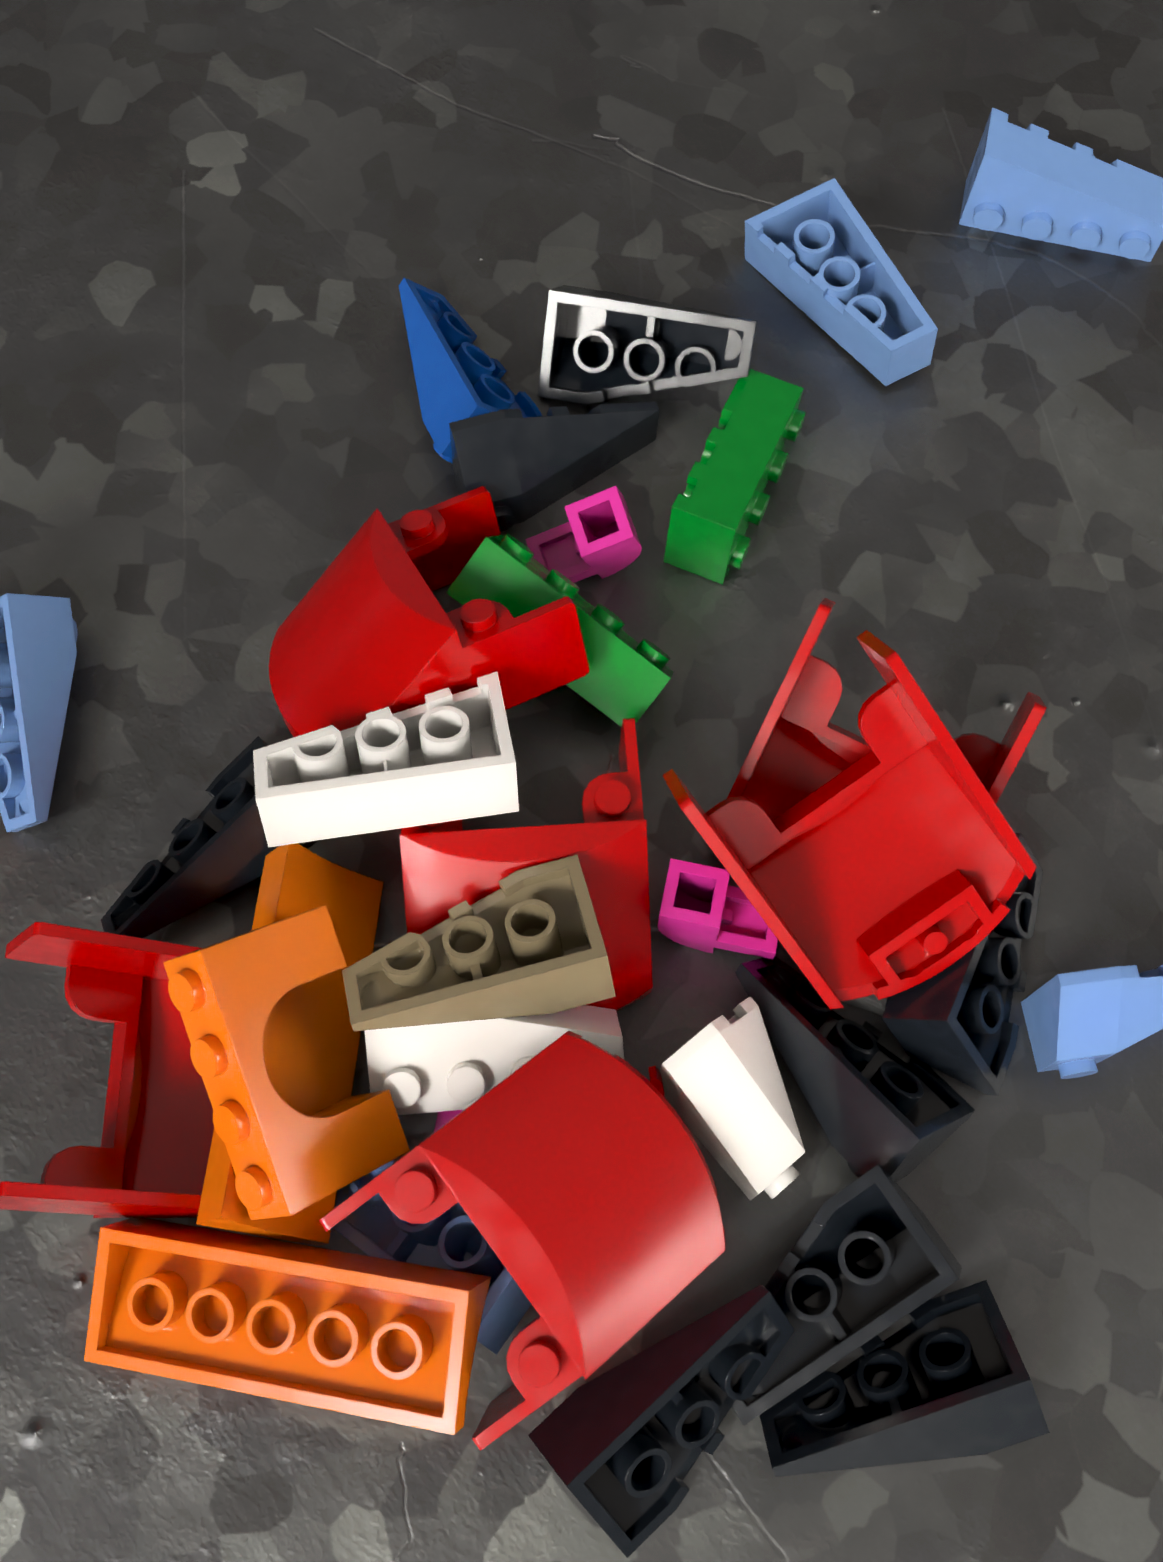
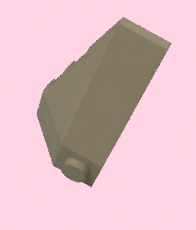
(506, 956)

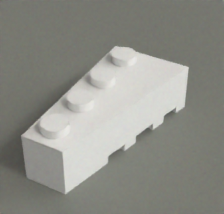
(391, 770)
(461, 1061)

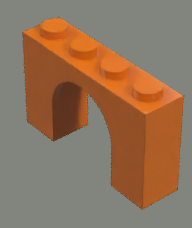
(225, 1001)

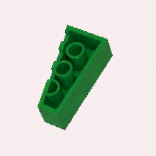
(730, 480)
(622, 672)

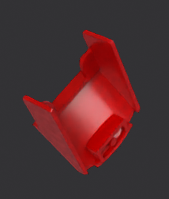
(382, 640)
(803, 750)
(884, 863)
(455, 865)
(156, 1101)
(583, 1199)

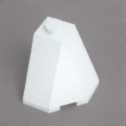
(736, 1101)

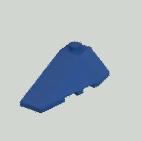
(449, 371)

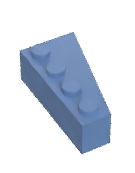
(1060, 193)
(842, 280)

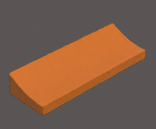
(309, 1031)
(287, 1321)

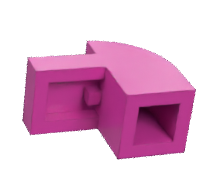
(594, 540)
(710, 914)

